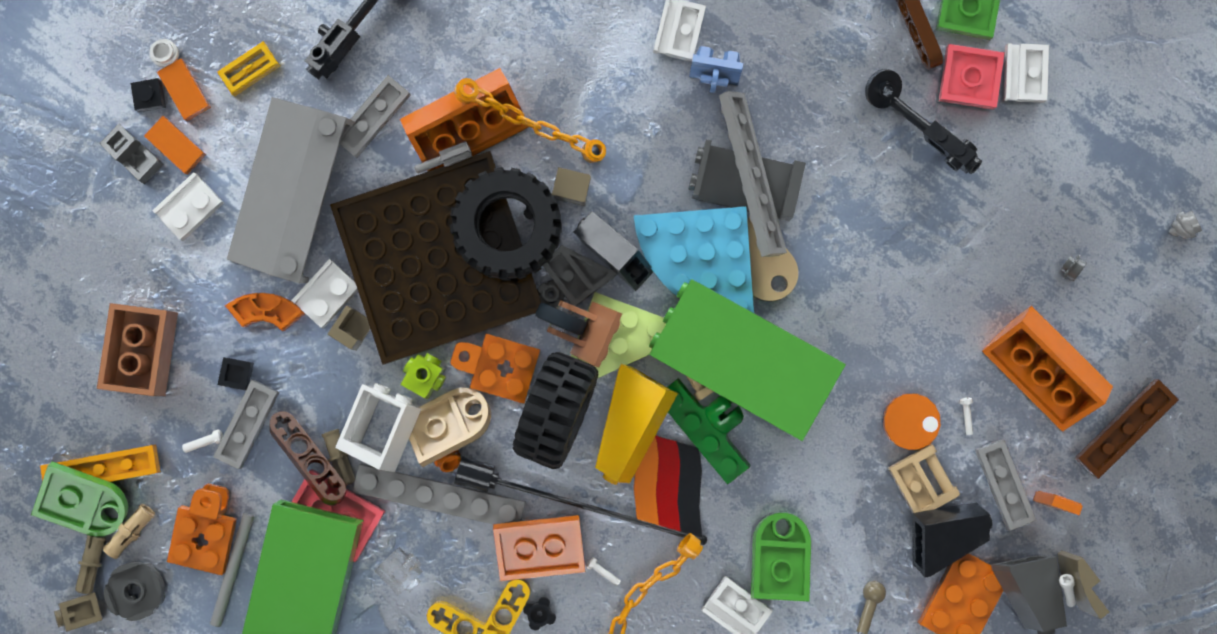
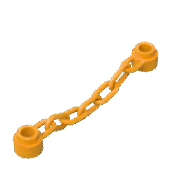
(586, 150)
(688, 548)

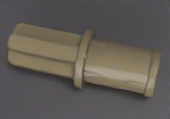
(338, 458)
(90, 564)

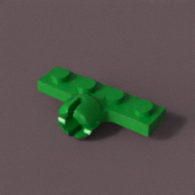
(709, 430)

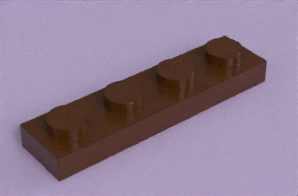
(1126, 428)

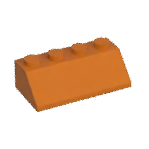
(453, 122)
(1048, 369)

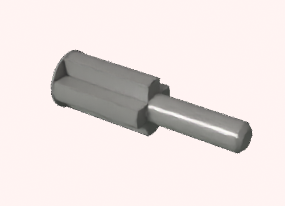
(447, 157)

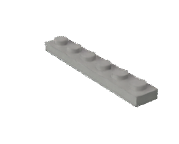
(752, 174)
(437, 496)

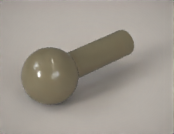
(874, 593)

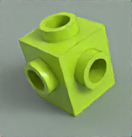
(413, 379)

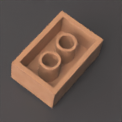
(137, 350)

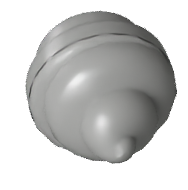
(1185, 225)

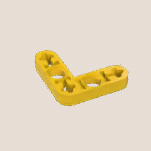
(492, 626)

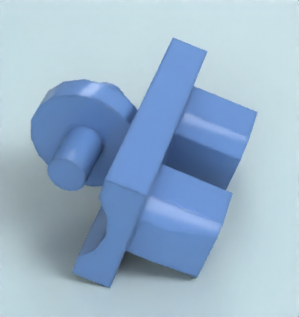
(715, 70)

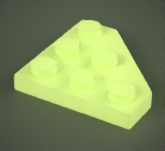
(632, 337)

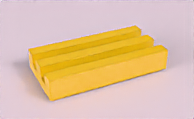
(253, 78)

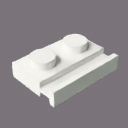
(679, 29)
(1026, 73)
(188, 206)
(326, 293)
(736, 609)

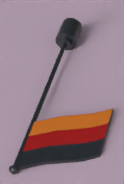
(664, 488)

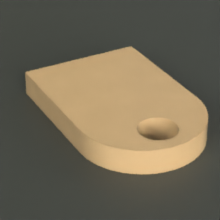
(766, 268)
(447, 426)

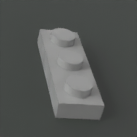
(373, 115)
(246, 424)
(1005, 485)

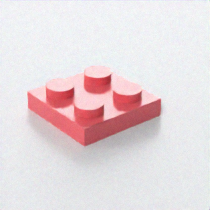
(971, 76)

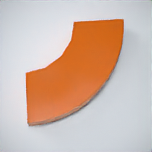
(264, 308)

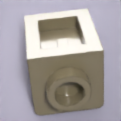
(78, 612)

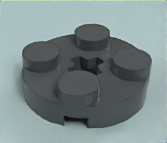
(128, 606)

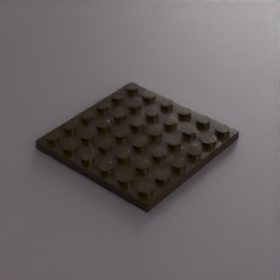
(411, 273)

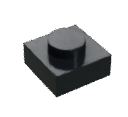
(148, 95)
(235, 373)

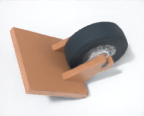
(594, 333)

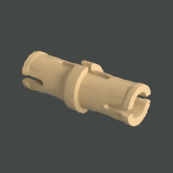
(129, 531)

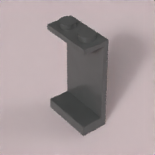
(721, 183)

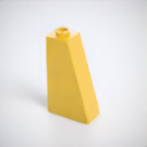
(632, 422)

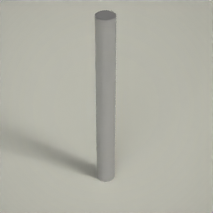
(231, 570)

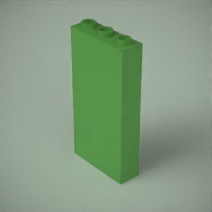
(746, 359)
(302, 571)

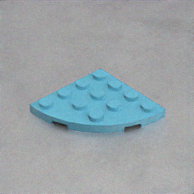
(701, 247)

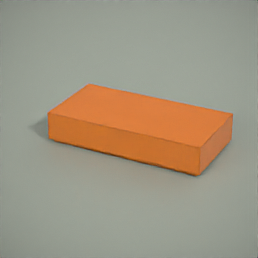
(183, 89)
(175, 145)
(1058, 502)

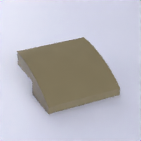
(1084, 581)

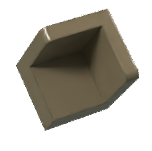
(571, 186)
(350, 328)

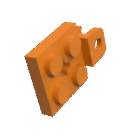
(484, 363)
(208, 518)

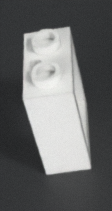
(359, 419)

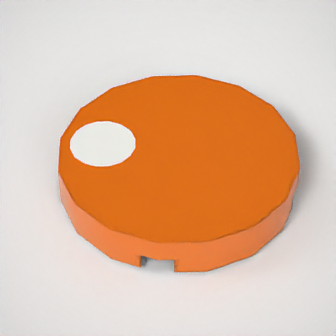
(911, 421)

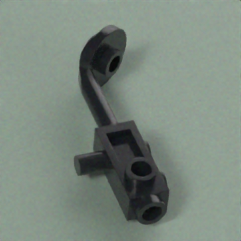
(336, 42)
(958, 153)

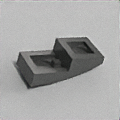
(131, 154)

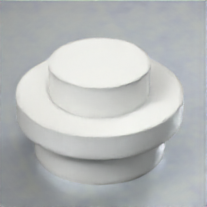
(164, 52)

